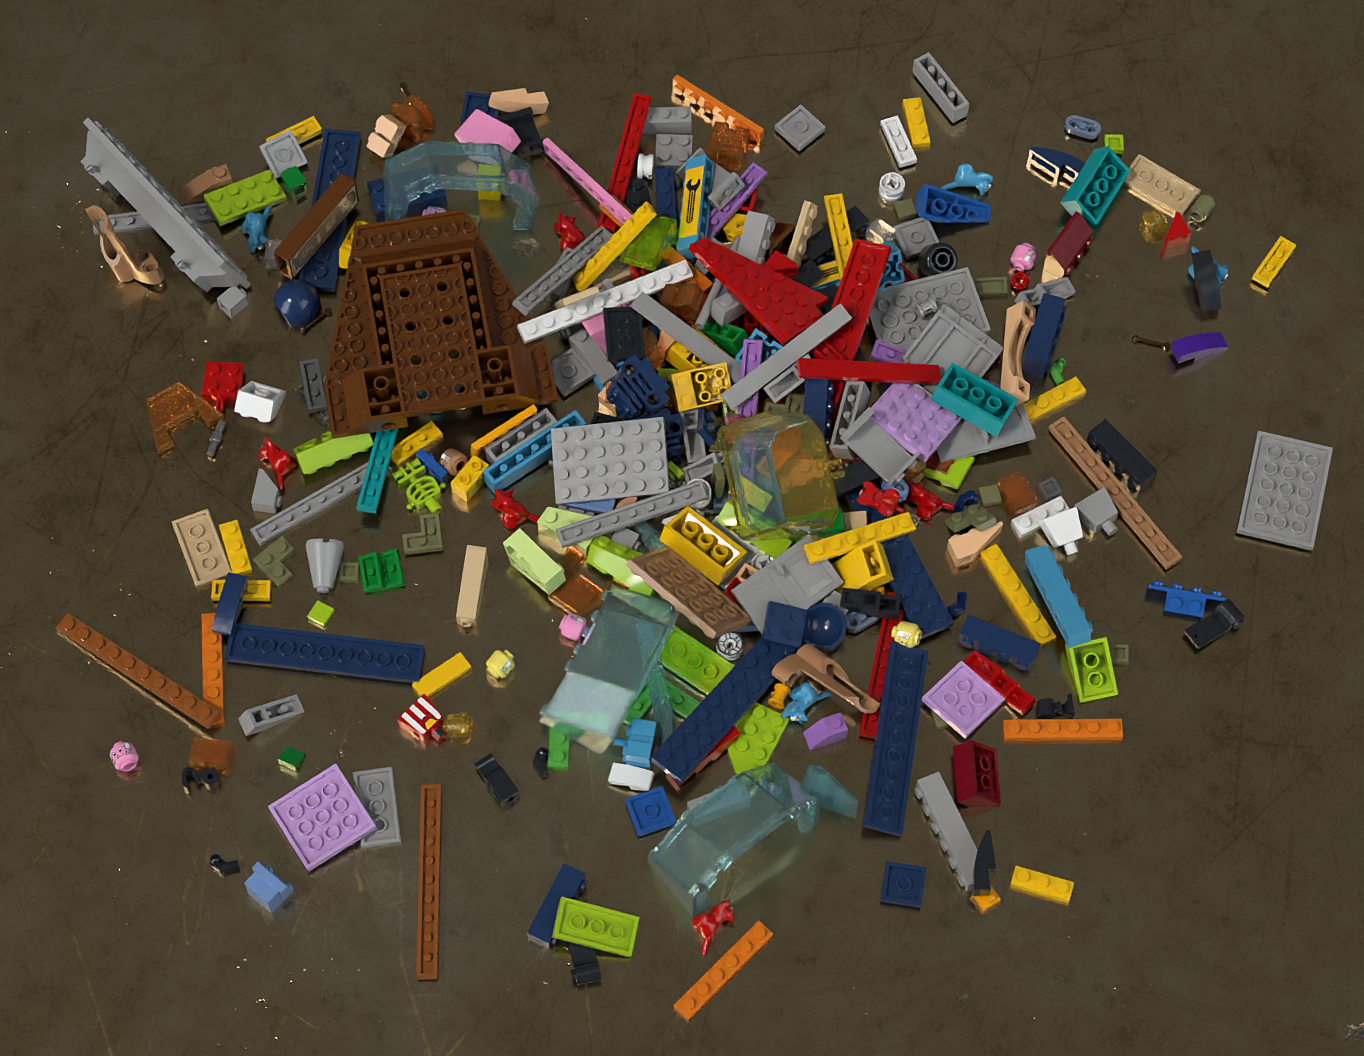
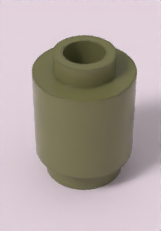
(1202, 208)

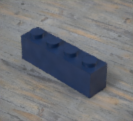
(667, 194)
(819, 405)
(999, 643)
(566, 884)

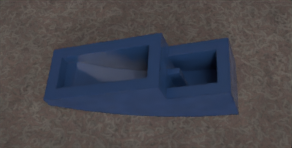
(1056, 162)
(230, 603)

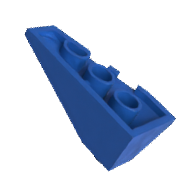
(946, 206)

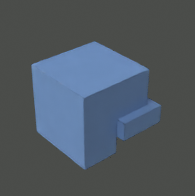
(267, 887)

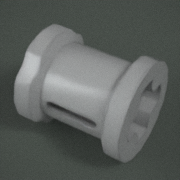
(925, 307)

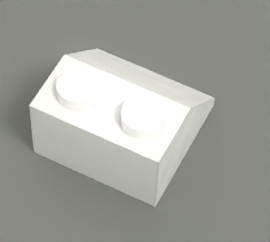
(259, 401)

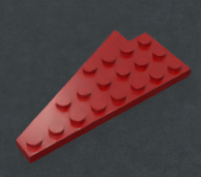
(772, 298)

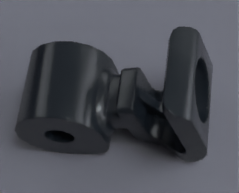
(1048, 708)
(208, 777)

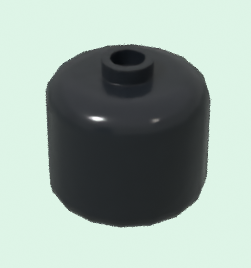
(937, 257)

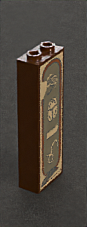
(316, 226)

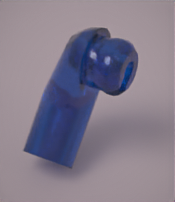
(965, 497)
(959, 606)

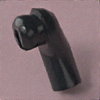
(539, 761)
(223, 866)

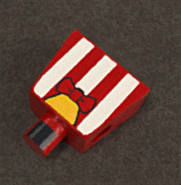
(422, 720)

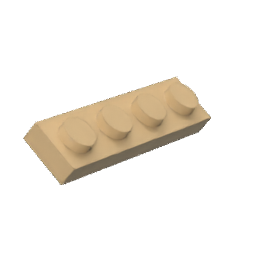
(802, 232)

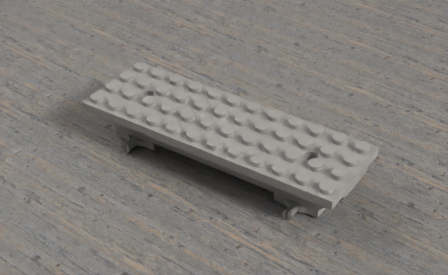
(125, 175)

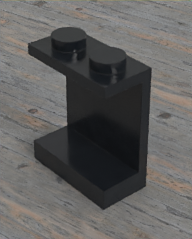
(526, 130)

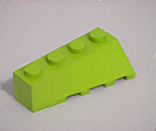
(326, 451)
(770, 547)
(612, 559)

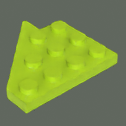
(760, 735)

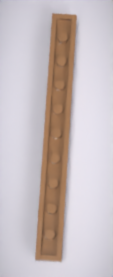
(1123, 501)

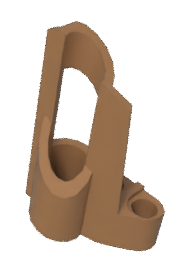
(125, 267)
(820, 667)

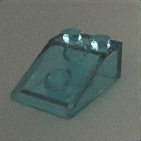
(830, 791)

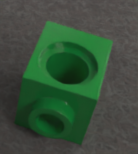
(294, 182)

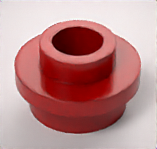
(1020, 276)

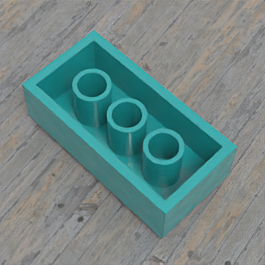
(1096, 185)
(974, 399)

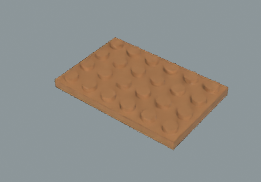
(689, 592)

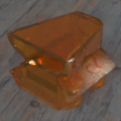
(414, 114)

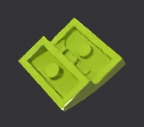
(955, 474)

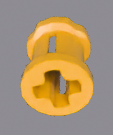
(779, 696)

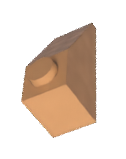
(203, 184)

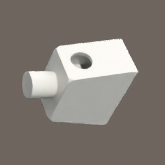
(1063, 529)

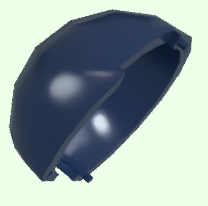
(297, 301)
(824, 626)

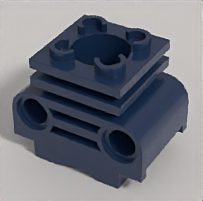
(637, 389)
(674, 433)

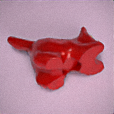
(570, 233)
(279, 459)
(883, 500)
(927, 501)
(513, 511)
(708, 923)

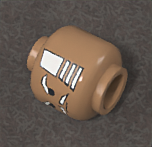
(453, 461)

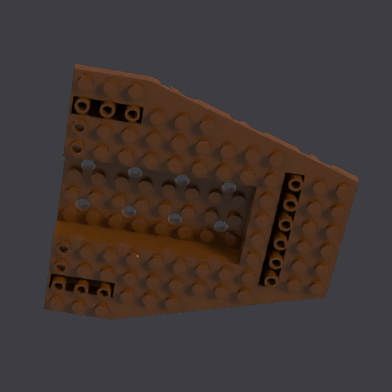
(370, 367)

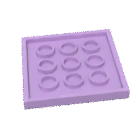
(913, 419)
(322, 817)

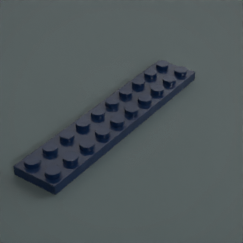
(337, 156)
(911, 580)
(325, 653)
(720, 710)
(895, 739)

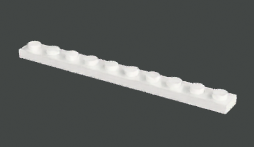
(594, 305)

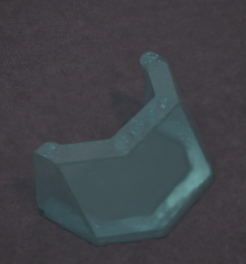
(459, 167)
(610, 667)
(726, 828)

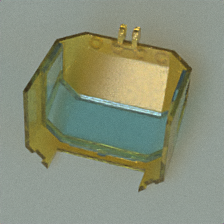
(778, 476)

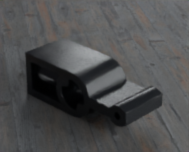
(497, 780)

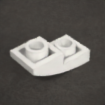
(631, 776)

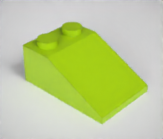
(1092, 669)

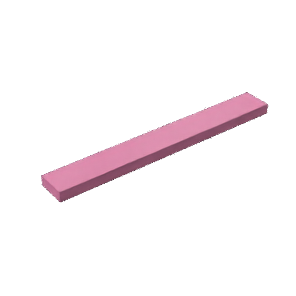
(586, 181)

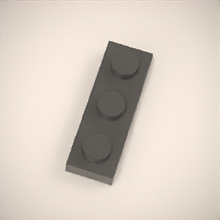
(313, 385)

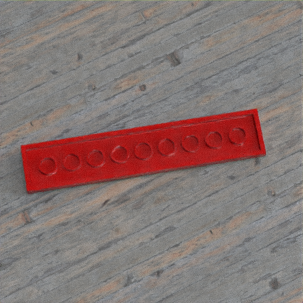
(857, 296)

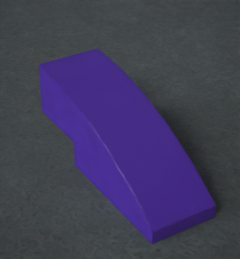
(1198, 346)

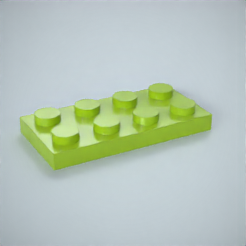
(244, 197)
(694, 661)
(595, 927)

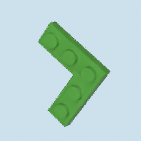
(680, 703)
(558, 751)

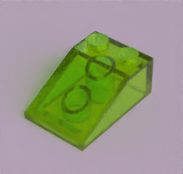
(651, 243)

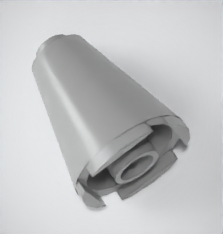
(324, 562)

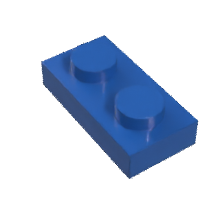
(432, 466)

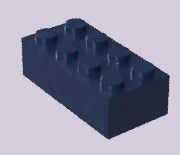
(376, 193)
(1044, 336)

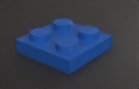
(650, 811)

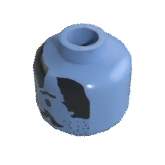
(901, 487)

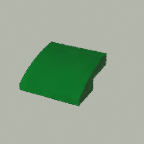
(381, 571)

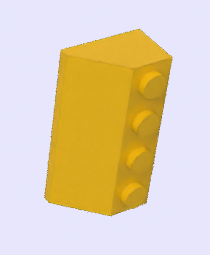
(702, 545)

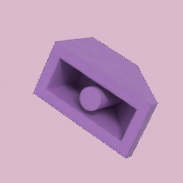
(826, 731)

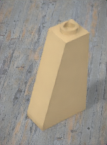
(472, 585)

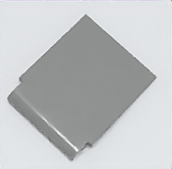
(950, 340)

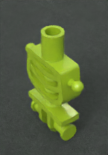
(426, 487)

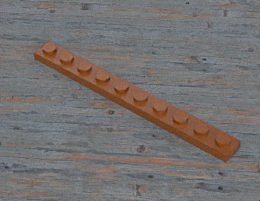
(138, 670)
(429, 882)

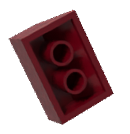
(1068, 246)
(976, 774)

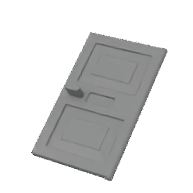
(971, 440)
(787, 581)

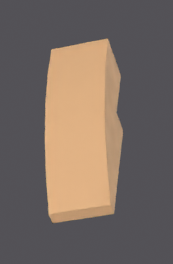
(519, 99)

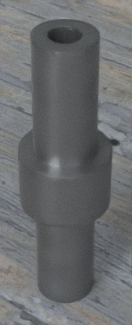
(216, 438)

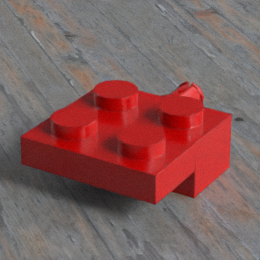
(222, 382)

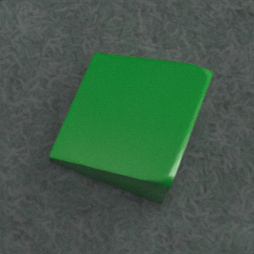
(291, 758)

